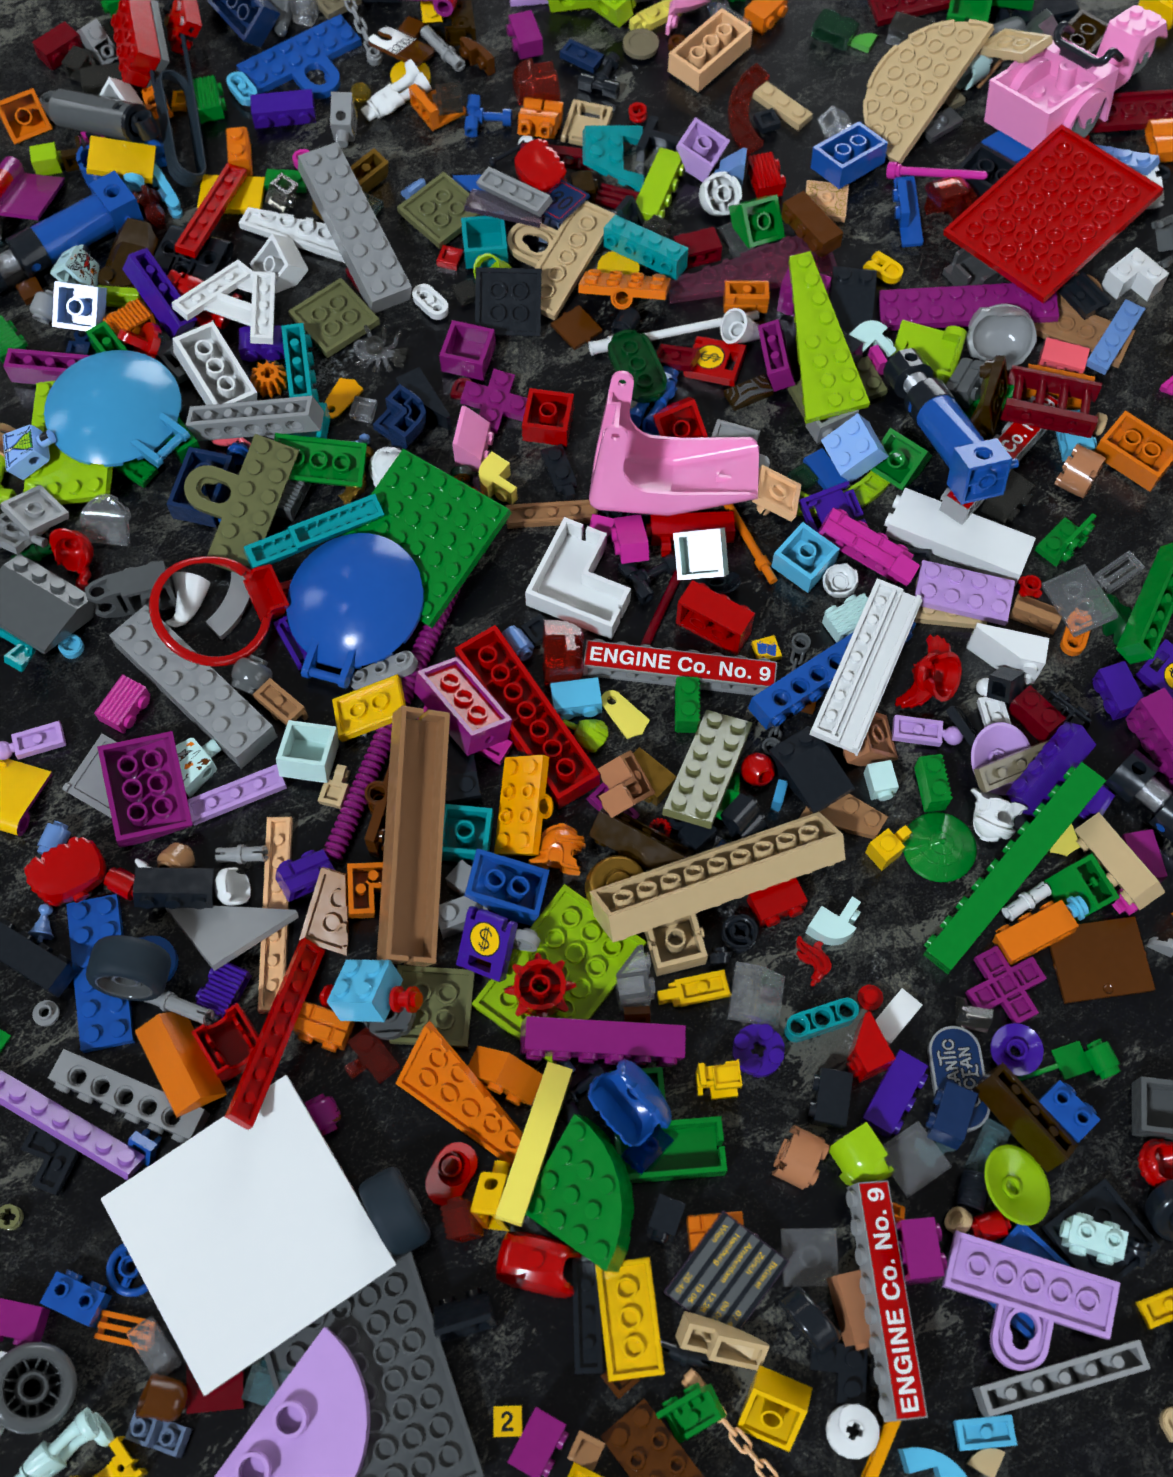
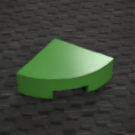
(864, 42)

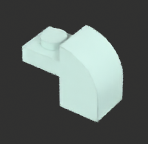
(871, 334)
(834, 929)

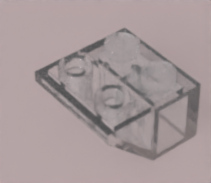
(632, 981)
(756, 995)

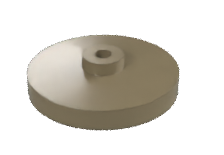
(641, 44)

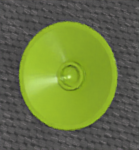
(1017, 1185)

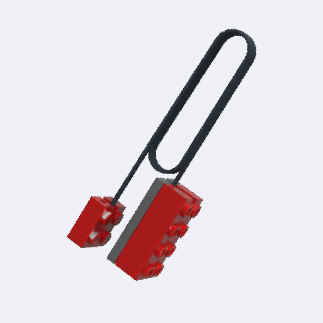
(143, 63)

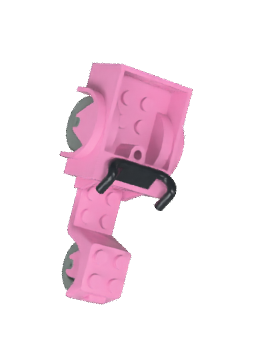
(1069, 82)

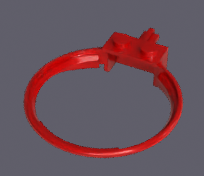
(264, 591)

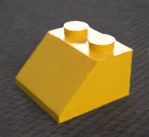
(774, 1408)

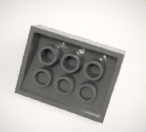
(40, 604)

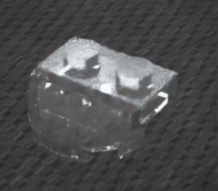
(106, 521)

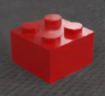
(548, 417)

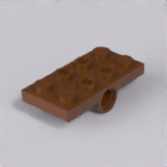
(376, 799)
(647, 1446)

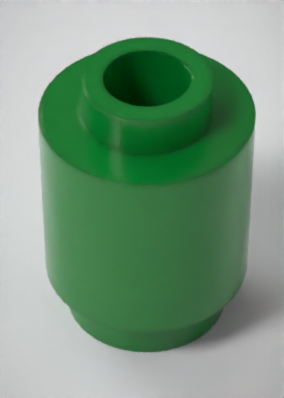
(1102, 1059)

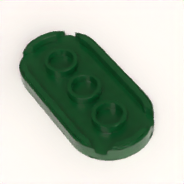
(636, 355)

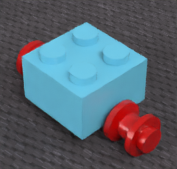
(368, 992)

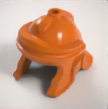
(557, 849)

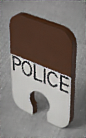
(401, 46)

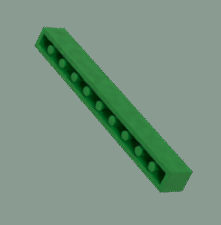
(1014, 867)

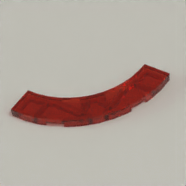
(739, 108)

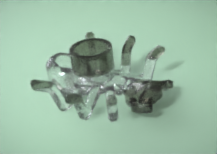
(374, 350)

